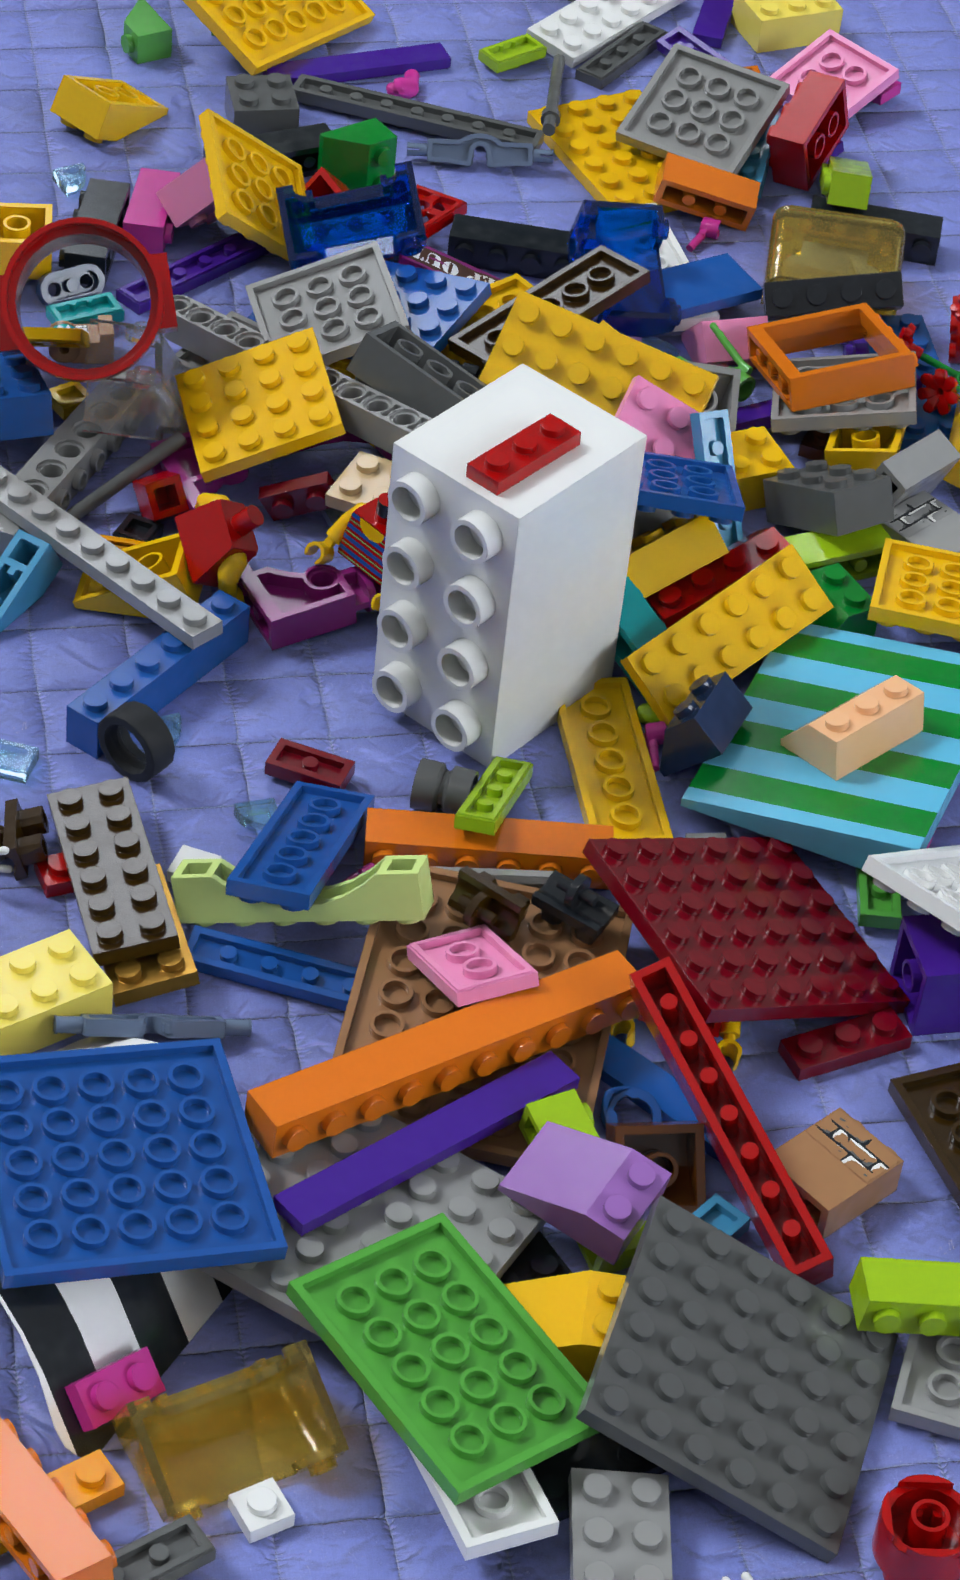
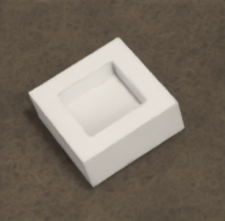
(261, 1510)

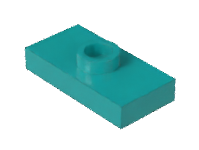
(82, 309)

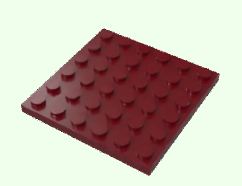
(745, 927)

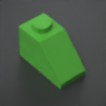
(146, 34)

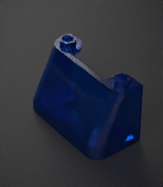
(352, 218)
(637, 235)

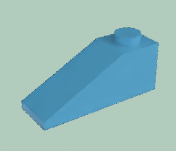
(25, 575)

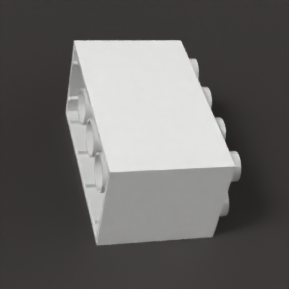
(509, 597)

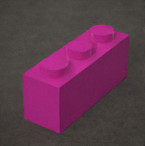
(145, 213)

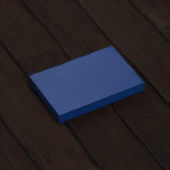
(709, 285)

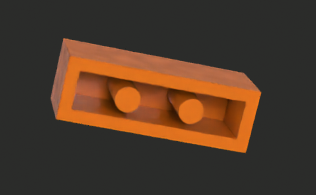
(706, 191)

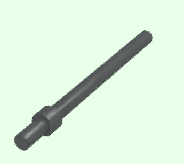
(551, 115)

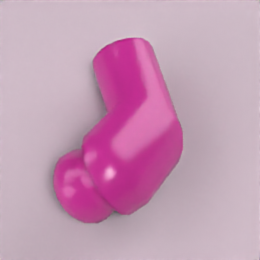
(405, 86)

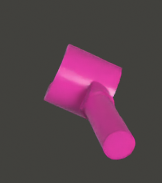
(708, 228)
(653, 737)

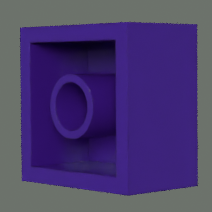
(929, 974)

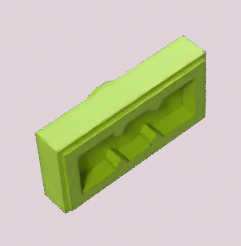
(512, 53)

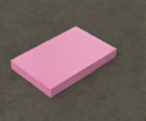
(472, 965)

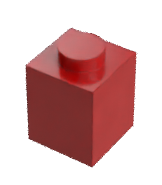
(160, 495)

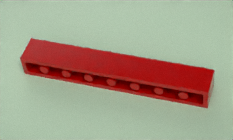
(730, 1123)

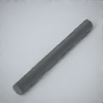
(128, 475)

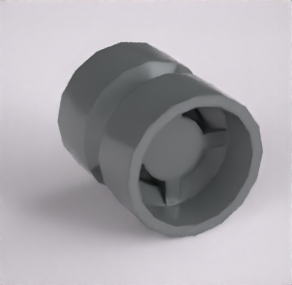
(440, 788)

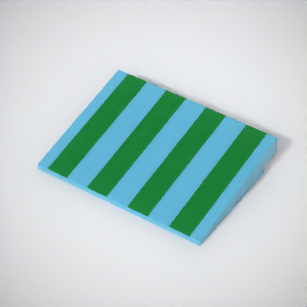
(874, 809)

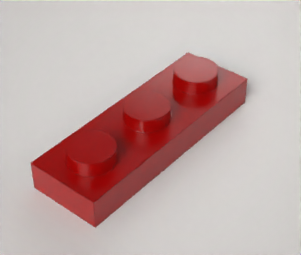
(523, 454)

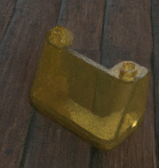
(831, 244)
(232, 1433)

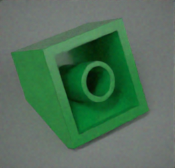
(359, 153)
(848, 598)

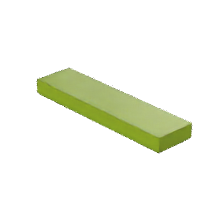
(493, 796)

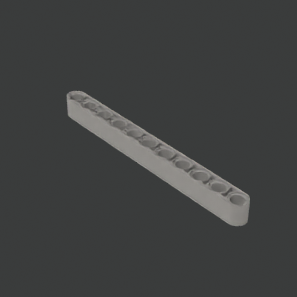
(362, 408)

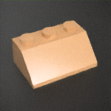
(860, 728)

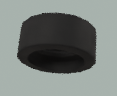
(148, 730)

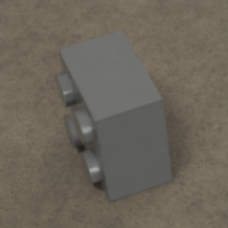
(261, 102)

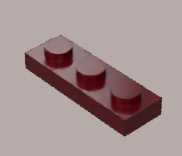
(844, 1044)

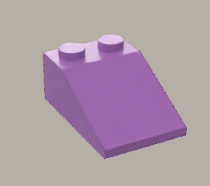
(586, 1187)

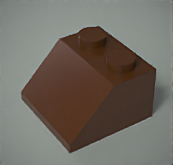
(673, 1146)

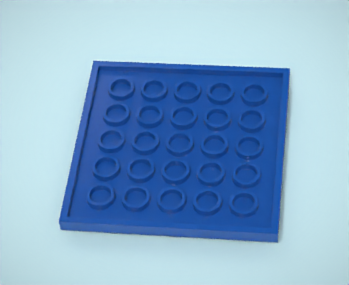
(128, 1165)

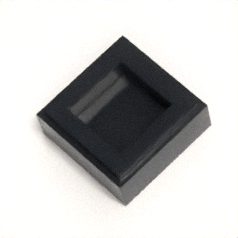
(139, 528)

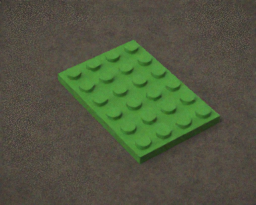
(446, 1356)

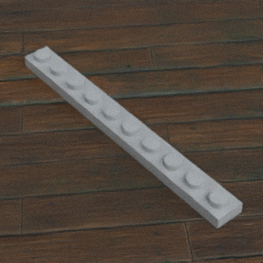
(107, 563)

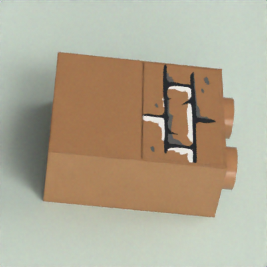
(839, 1169)

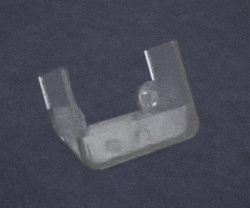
(147, 399)

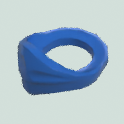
(616, 1094)

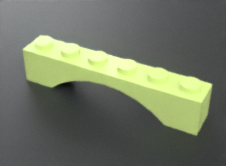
(390, 891)

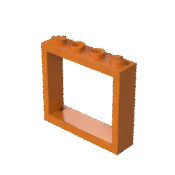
(837, 383)

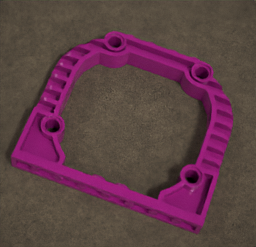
(284, 603)

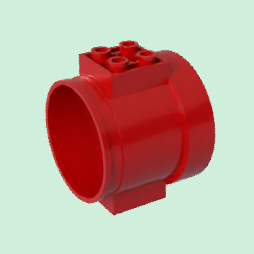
(76, 231)

